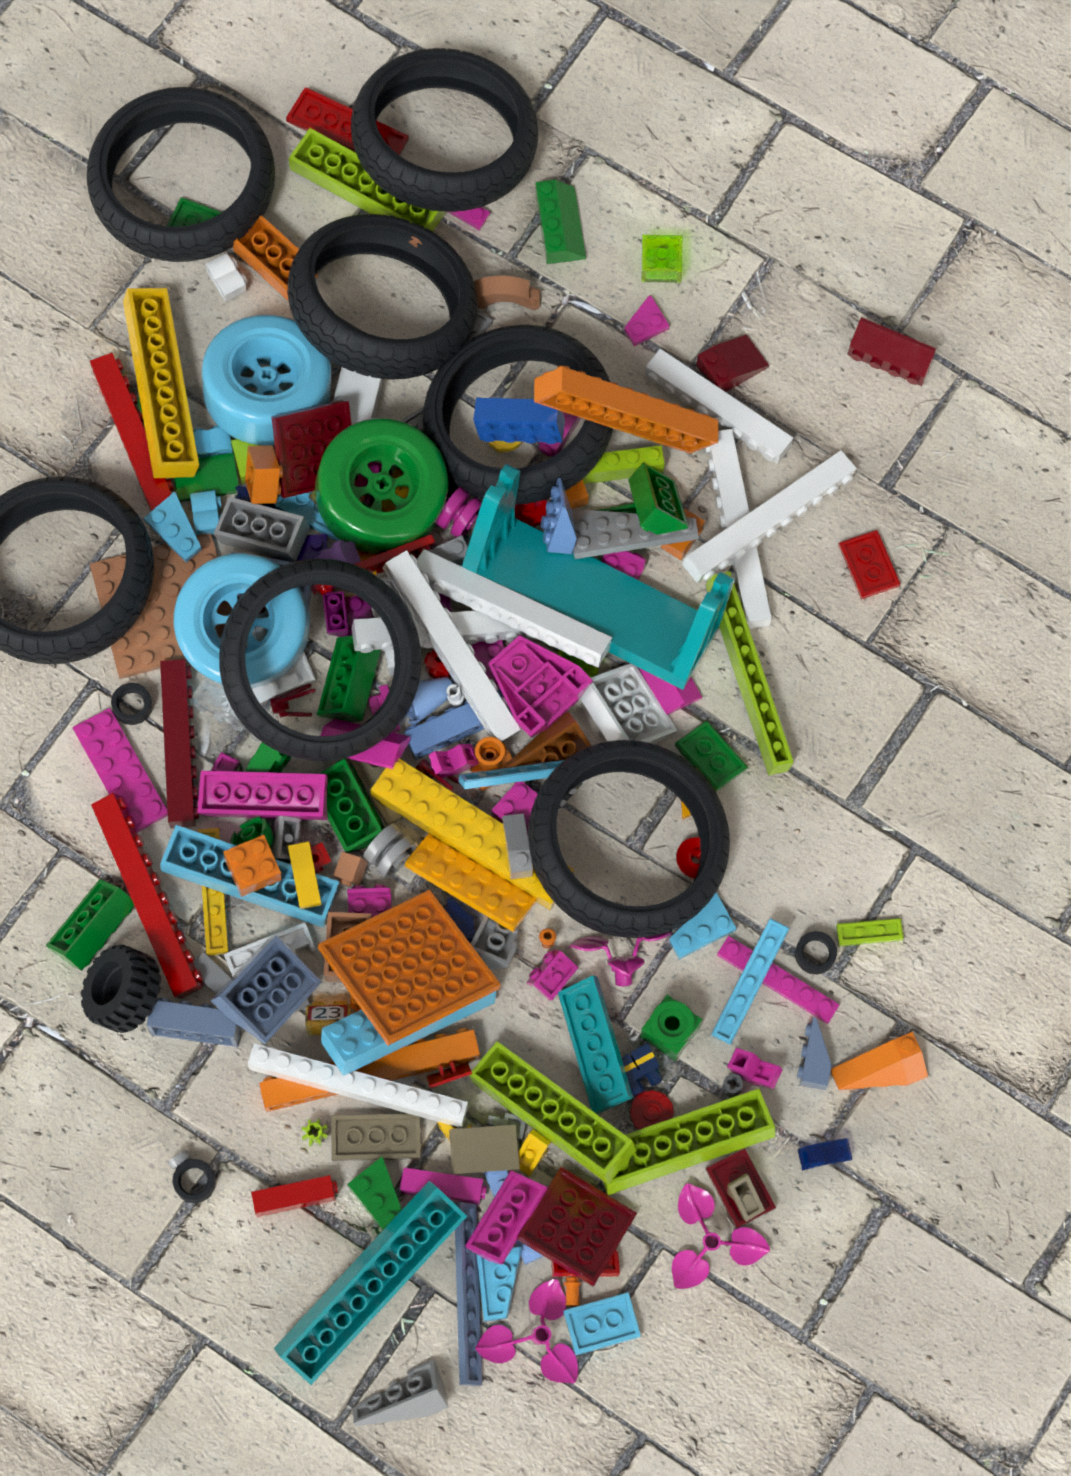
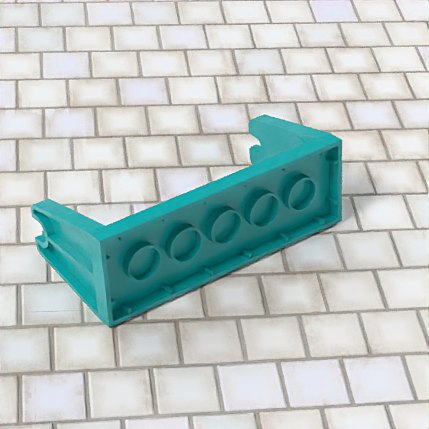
(643, 622)

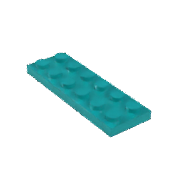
(595, 1045)

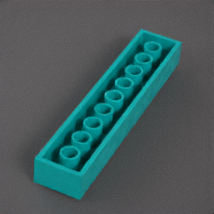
(369, 1283)

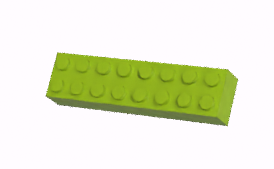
(343, 175)
(553, 1112)
(695, 1139)

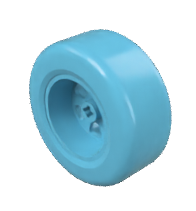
(246, 346)
(222, 581)

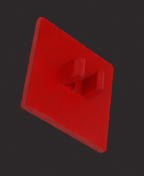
(449, 1074)

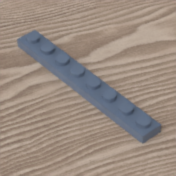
(467, 1300)

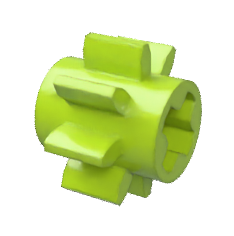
(317, 1127)

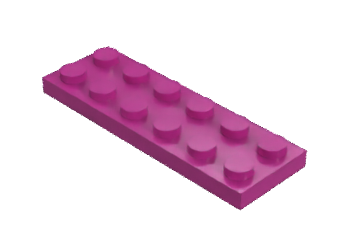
(120, 767)

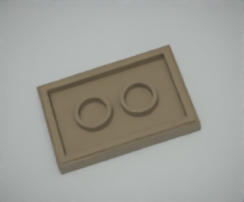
(484, 1149)

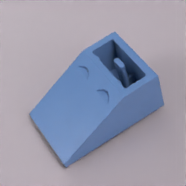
(559, 522)

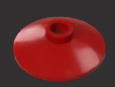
(686, 851)

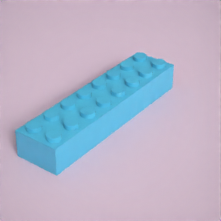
(203, 862)
(356, 1042)

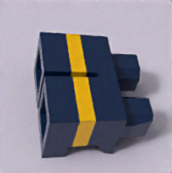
(645, 1067)

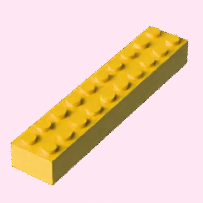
(160, 383)
(452, 822)

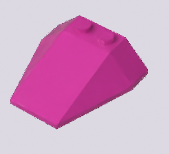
(537, 684)

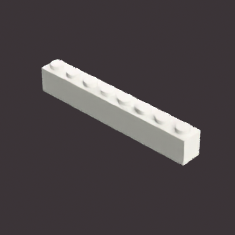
(709, 399)

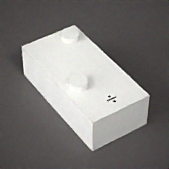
(361, 392)

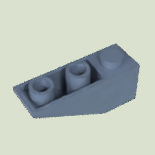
(816, 1064)

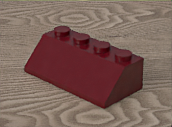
(891, 352)

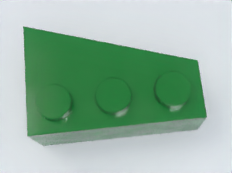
(267, 760)
(376, 1193)

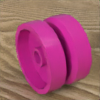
(459, 513)

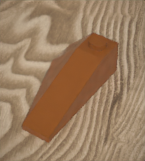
(554, 744)

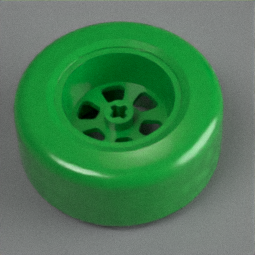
(391, 444)

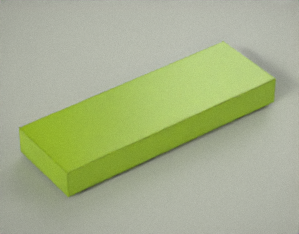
(869, 932)

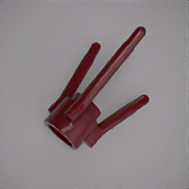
(280, 702)
(425, 768)

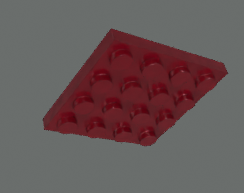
(302, 440)
(577, 1226)

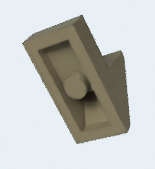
(745, 1197)

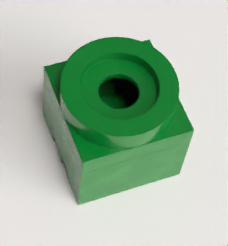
(671, 1027)

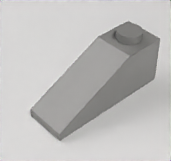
(517, 846)

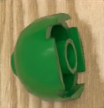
(252, 829)

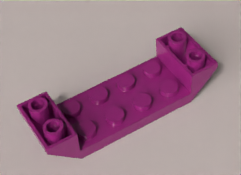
(342, 611)

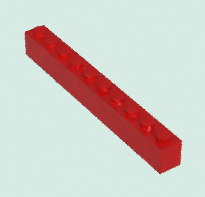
(129, 426)
(147, 895)

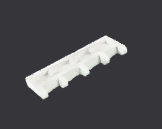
(293, 938)

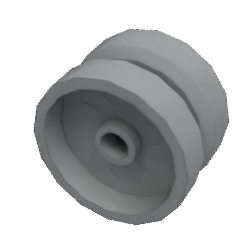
(390, 850)

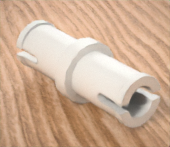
(455, 696)

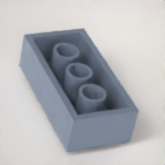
(192, 1023)

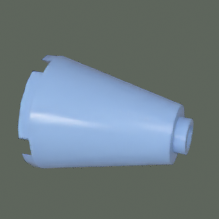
(429, 697)

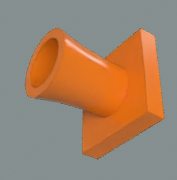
(490, 748)

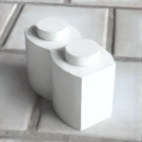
(226, 277)

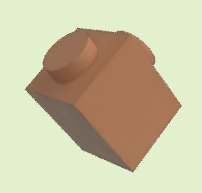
(350, 869)

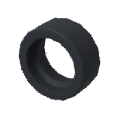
(127, 689)
(816, 936)
(203, 1195)

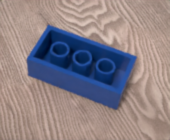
(517, 421)

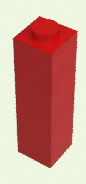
(294, 1195)

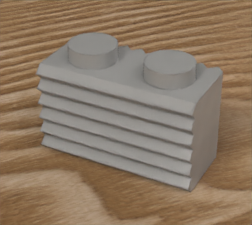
(285, 834)

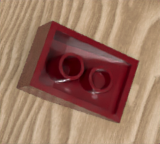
(731, 363)

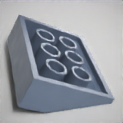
(266, 990)

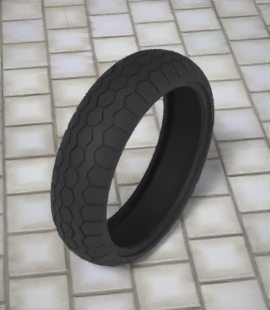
(458, 72)
(167, 108)
(493, 350)
(363, 351)
(129, 599)
(394, 616)
(673, 773)

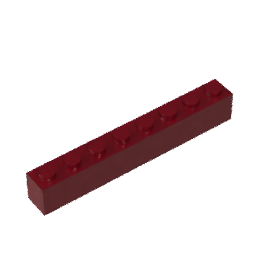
(178, 743)

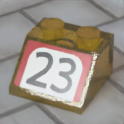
(321, 1015)

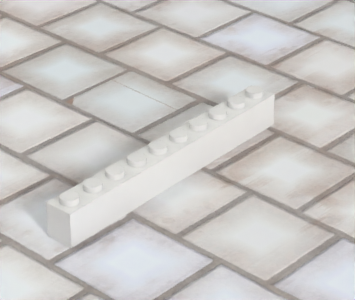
(733, 507)
(769, 516)
(514, 609)
(476, 627)
(451, 647)
(358, 1085)

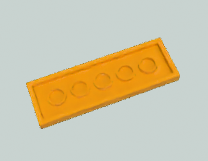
(470, 882)

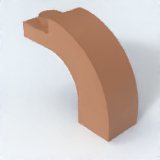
(506, 289)

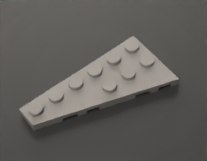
(618, 532)

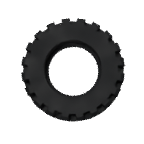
(120, 988)

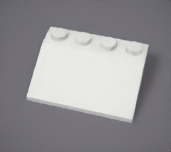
(626, 707)

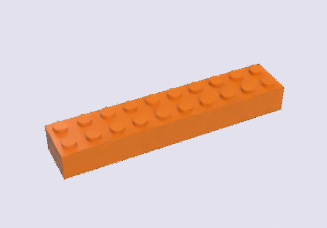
(625, 409)

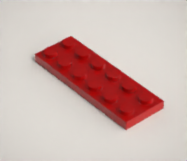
(334, 121)
(376, 563)

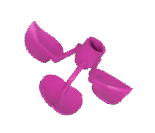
(621, 966)
(690, 1269)
(561, 1362)

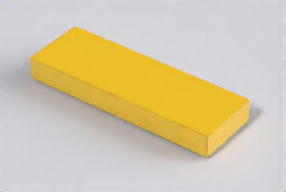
(304, 875)

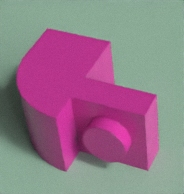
(454, 760)
(753, 1069)

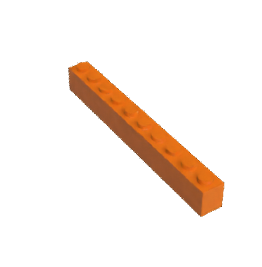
(407, 1061)

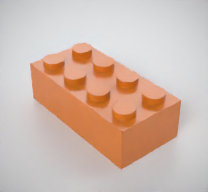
(268, 254)

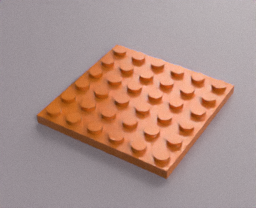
(408, 967)

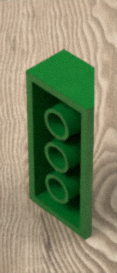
(559, 222)
(657, 501)
(348, 682)
(350, 808)
(91, 924)

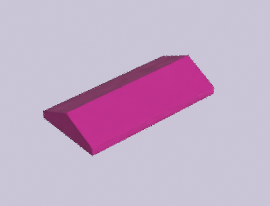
(669, 696)
(382, 754)
(506, 1217)

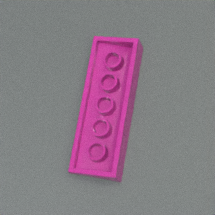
(262, 795)

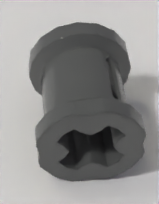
(726, 1087)

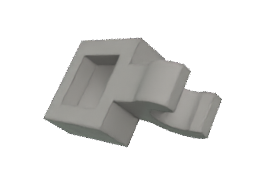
(509, 1119)

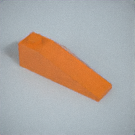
(888, 1065)

